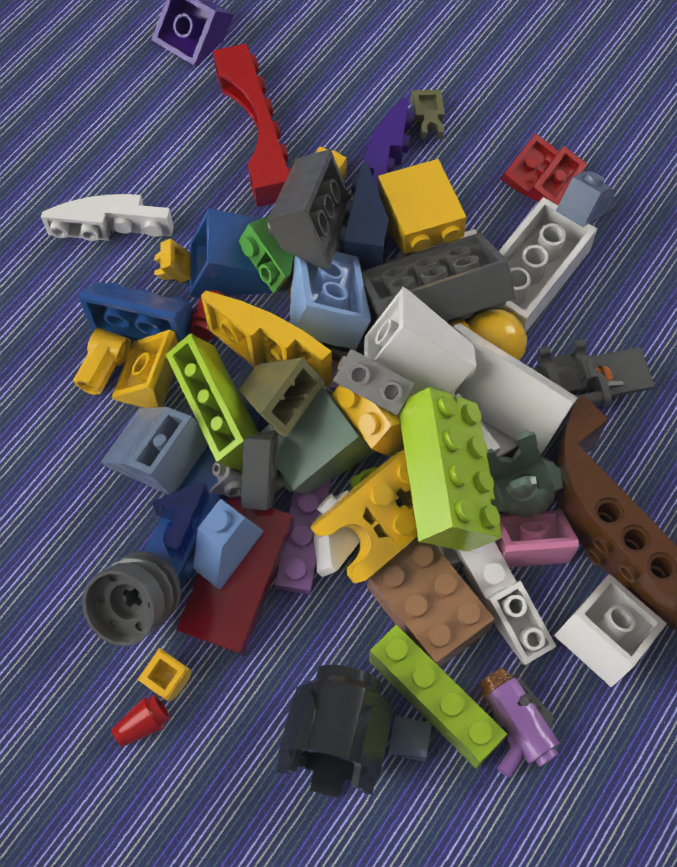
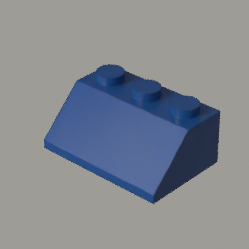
(134, 312)

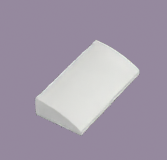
(513, 394)

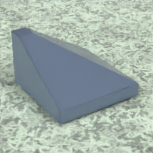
(410, 738)

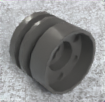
(131, 598)

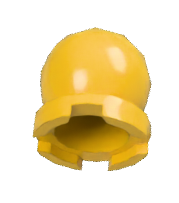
(498, 328)

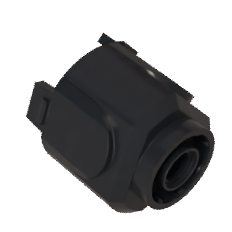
(337, 730)

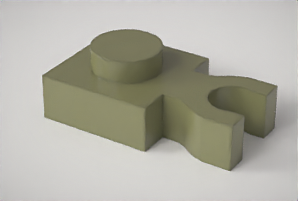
(428, 109)

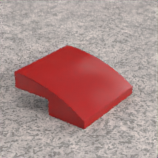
(543, 170)

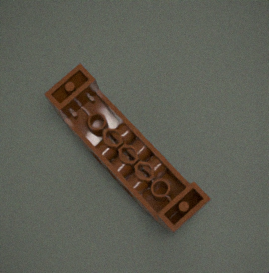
(610, 522)

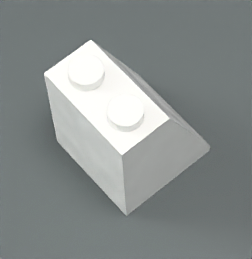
(420, 345)

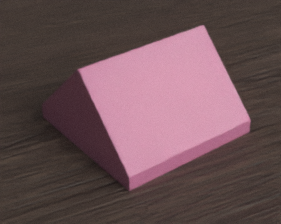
(537, 539)

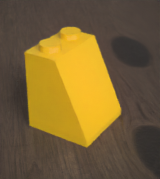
(421, 207)
(375, 424)

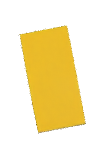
(262, 335)

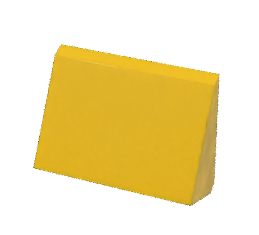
(147, 371)

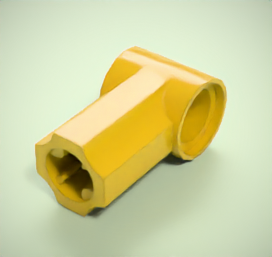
(104, 353)

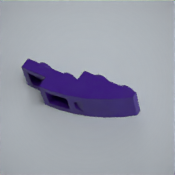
(389, 140)

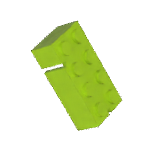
(448, 471)

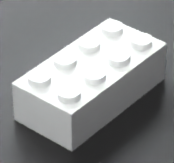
(542, 259)

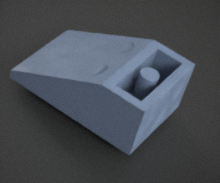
(157, 448)

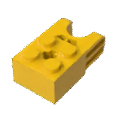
(374, 517)

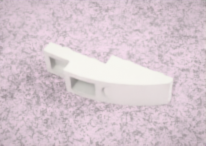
(99, 215)
(506, 602)

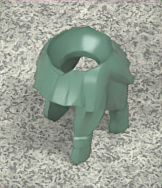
(521, 495)

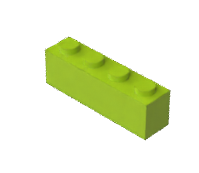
(212, 399)
(436, 696)

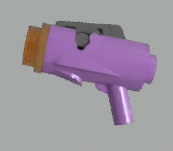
(523, 719)

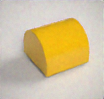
(165, 675)

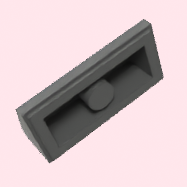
(259, 470)

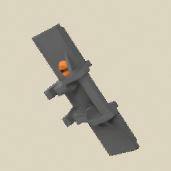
(603, 374)

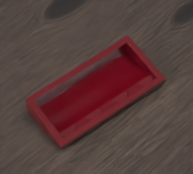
(231, 613)

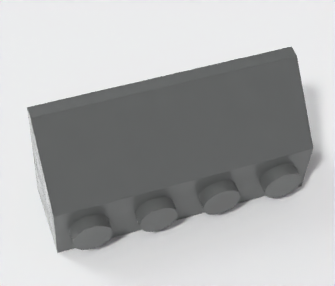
(310, 209)

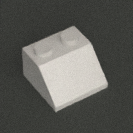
(610, 630)

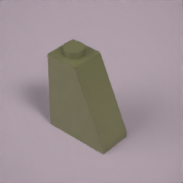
(282, 391)

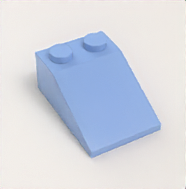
(330, 301)

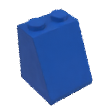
(219, 259)

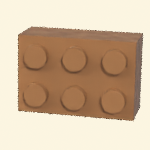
(430, 602)

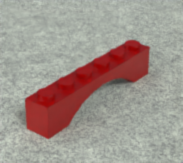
(239, 81)

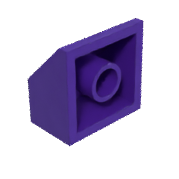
(192, 28)

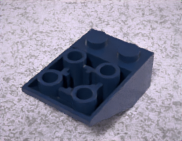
(367, 222)

